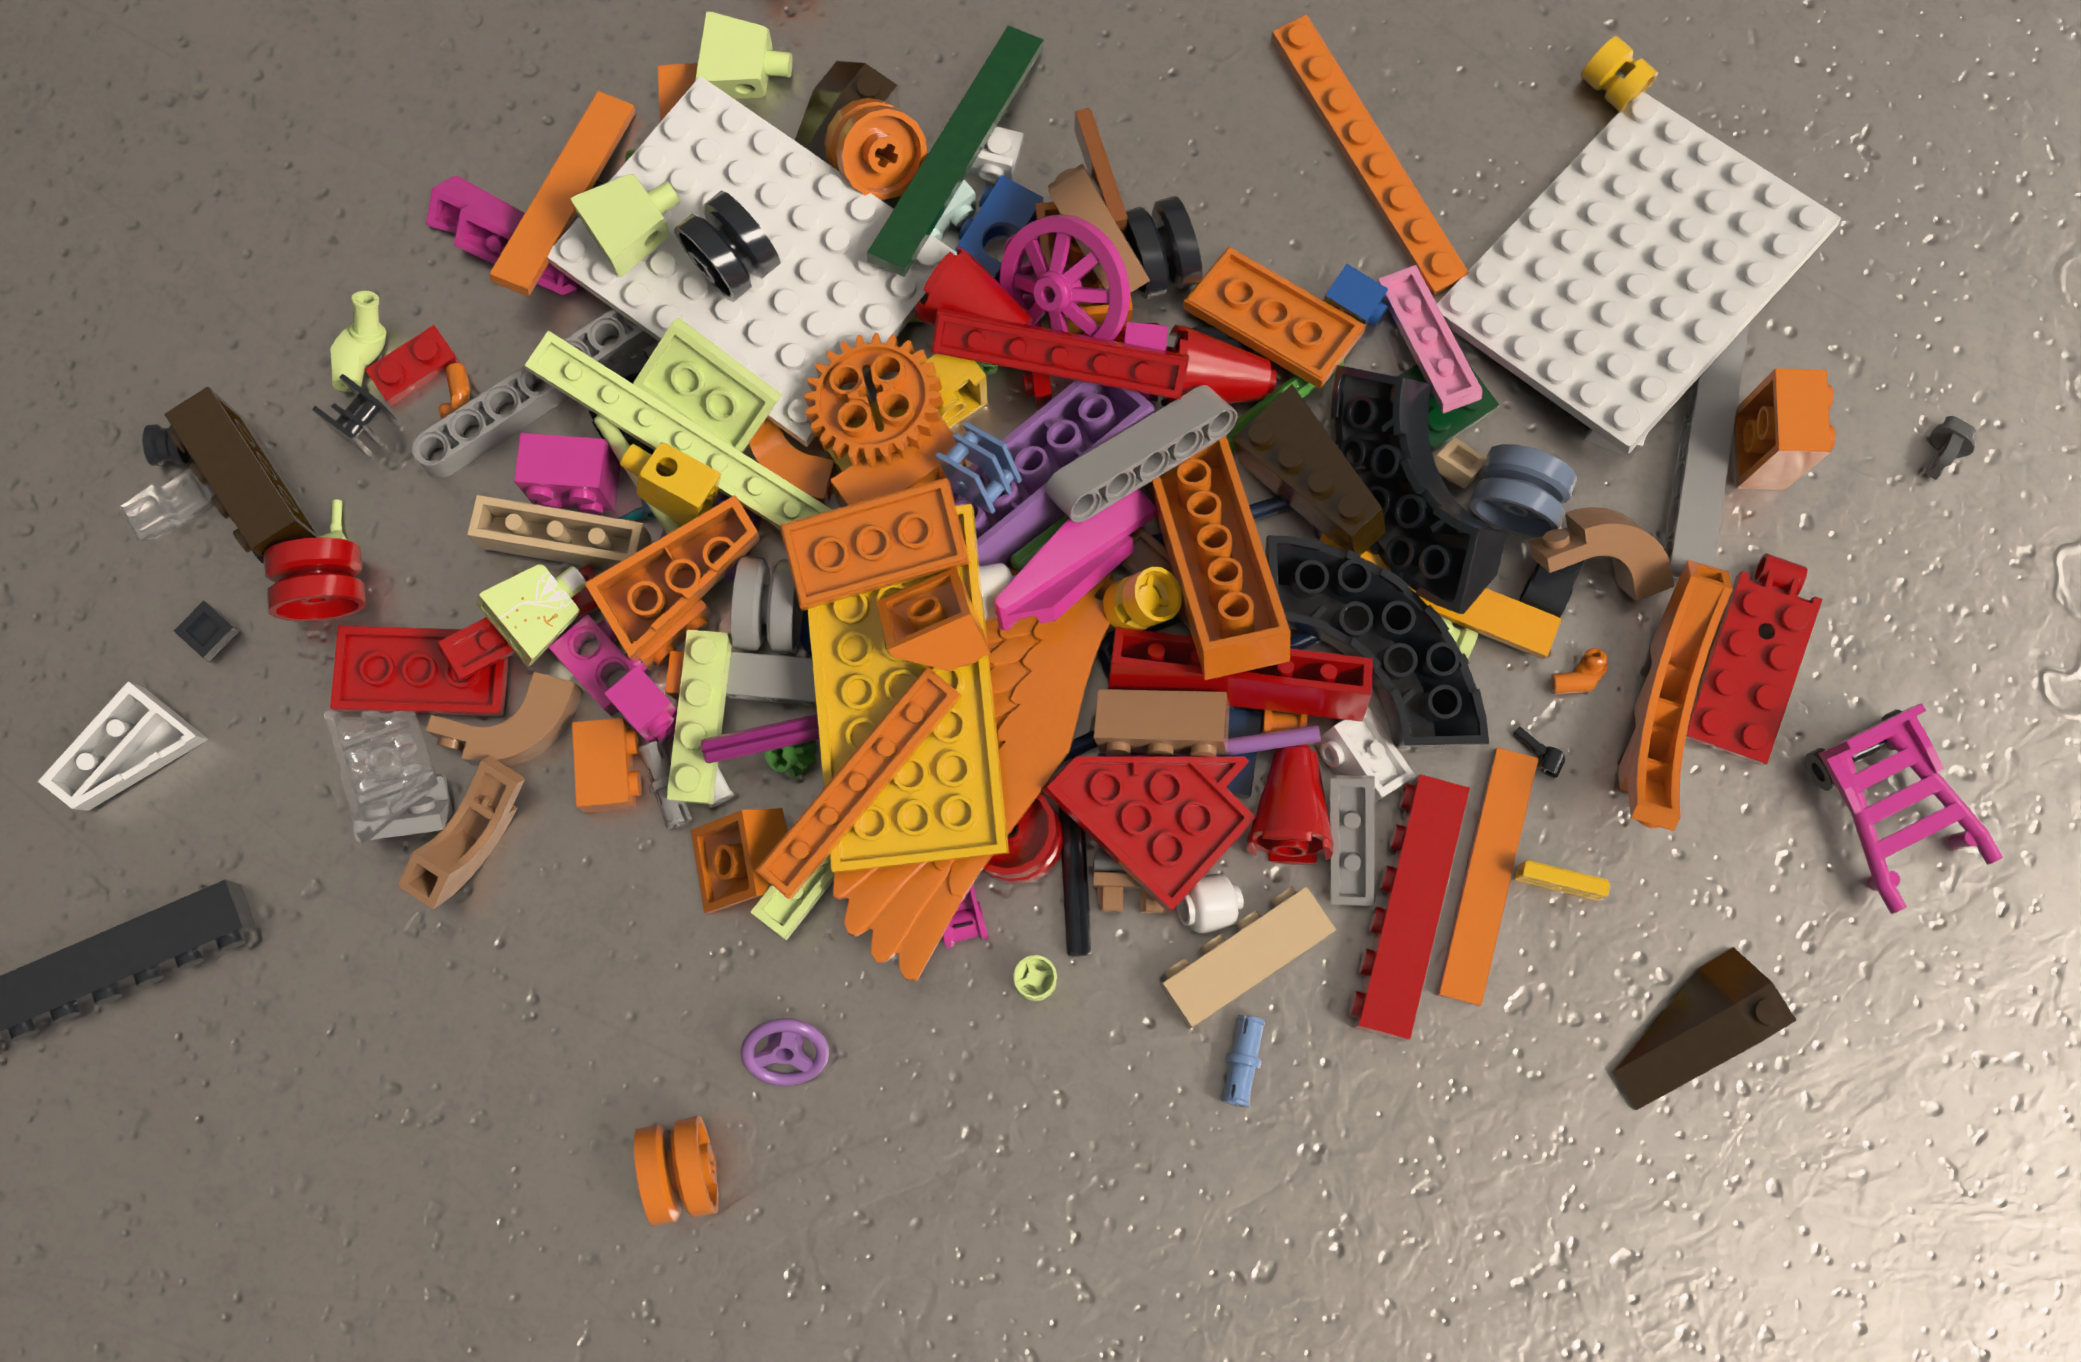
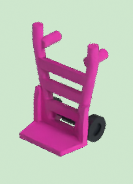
(1906, 735)

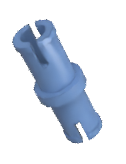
(1243, 1061)

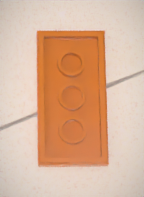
(1274, 317)
(875, 544)

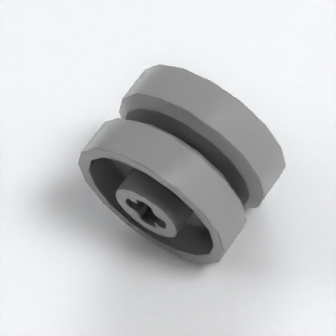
(765, 605)

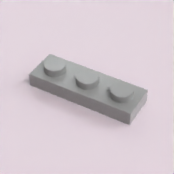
(1353, 839)

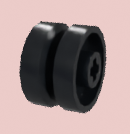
(727, 245)
(1164, 246)

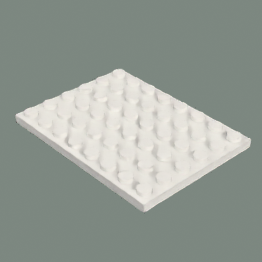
(810, 215)
(1635, 270)

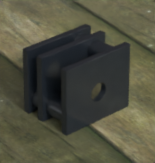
(357, 416)

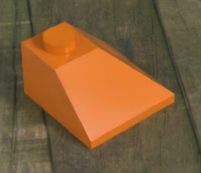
(933, 623)
(731, 851)

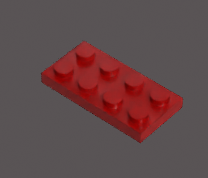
(407, 672)

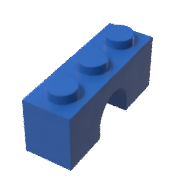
(1001, 214)

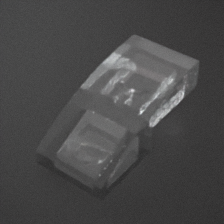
(167, 507)

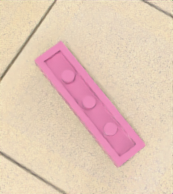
(1430, 339)

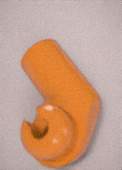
(458, 389)

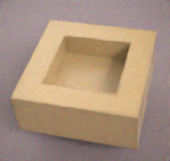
(1459, 463)

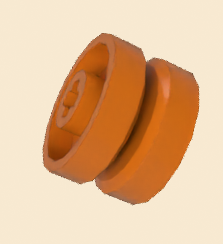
(875, 147)
(675, 1171)

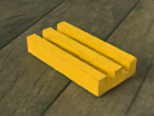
(1562, 880)

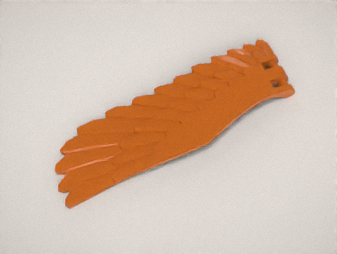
(1037, 700)

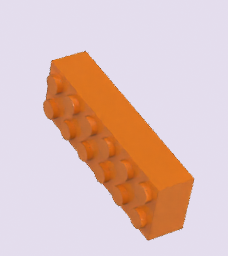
(1220, 564)

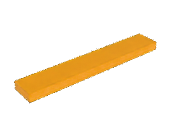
(1496, 617)

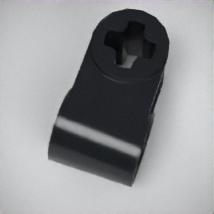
(1550, 590)

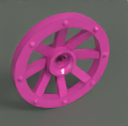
(1067, 281)

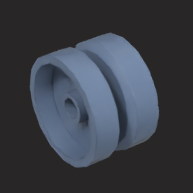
(1523, 490)

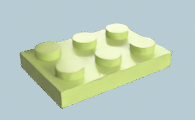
(707, 385)

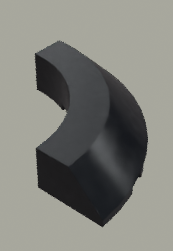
(1428, 533)
(1378, 617)

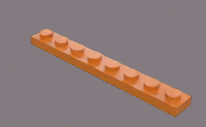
(1369, 155)

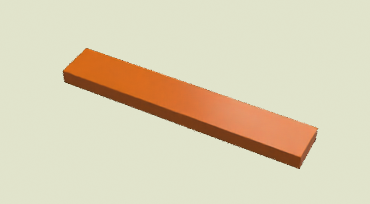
(552, 209)
(858, 783)
(1487, 877)

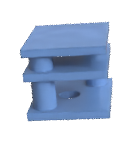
(986, 453)

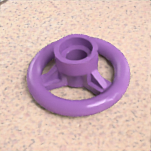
(784, 1047)

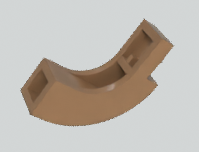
(1078, 196)
(1637, 557)
(525, 735)
(468, 839)

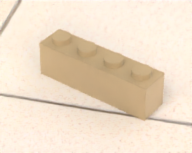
(554, 533)
(1246, 957)

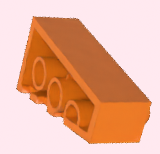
(667, 578)

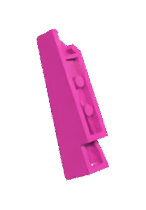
(483, 225)
(1073, 562)

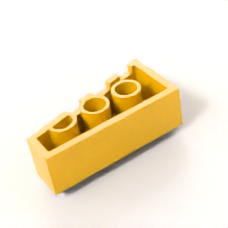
(962, 393)

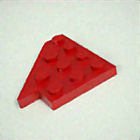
(1156, 815)

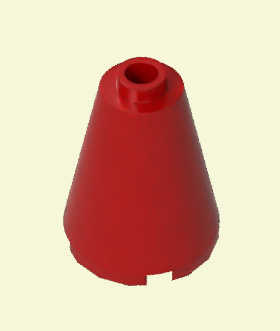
(967, 287)
(1222, 367)
(1292, 810)

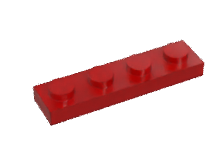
(483, 645)

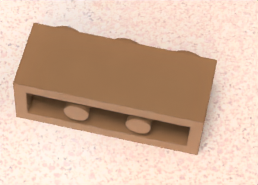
(1161, 723)

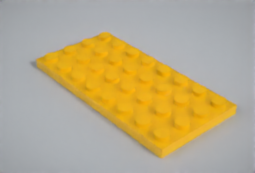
(950, 790)

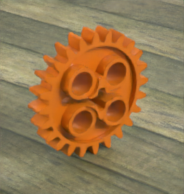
(835, 409)

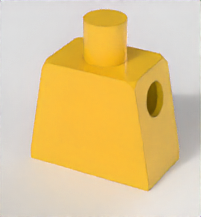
(673, 481)

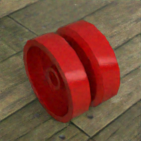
(314, 579)
(1033, 848)

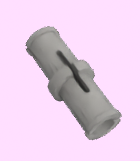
(658, 767)

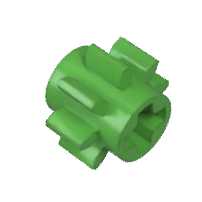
(792, 758)

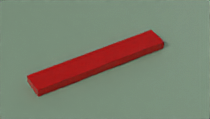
(1059, 353)

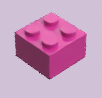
(568, 472)

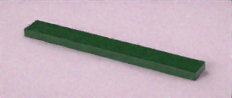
(954, 152)

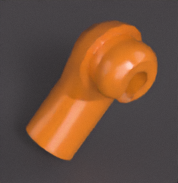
(1584, 677)

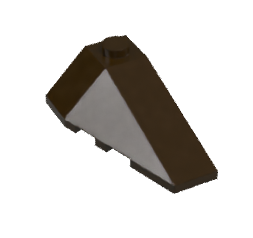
(839, 87)
(1709, 1021)

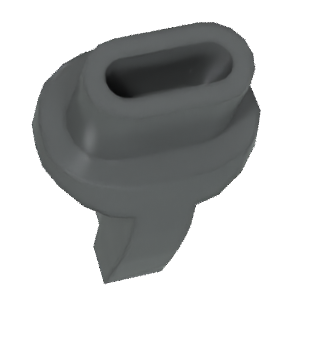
(1952, 441)

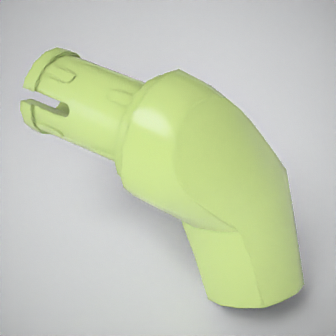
(359, 342)

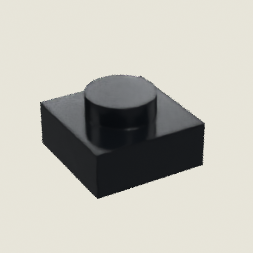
(206, 630)

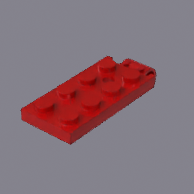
(1753, 677)

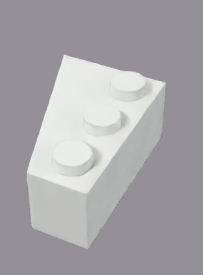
(119, 748)

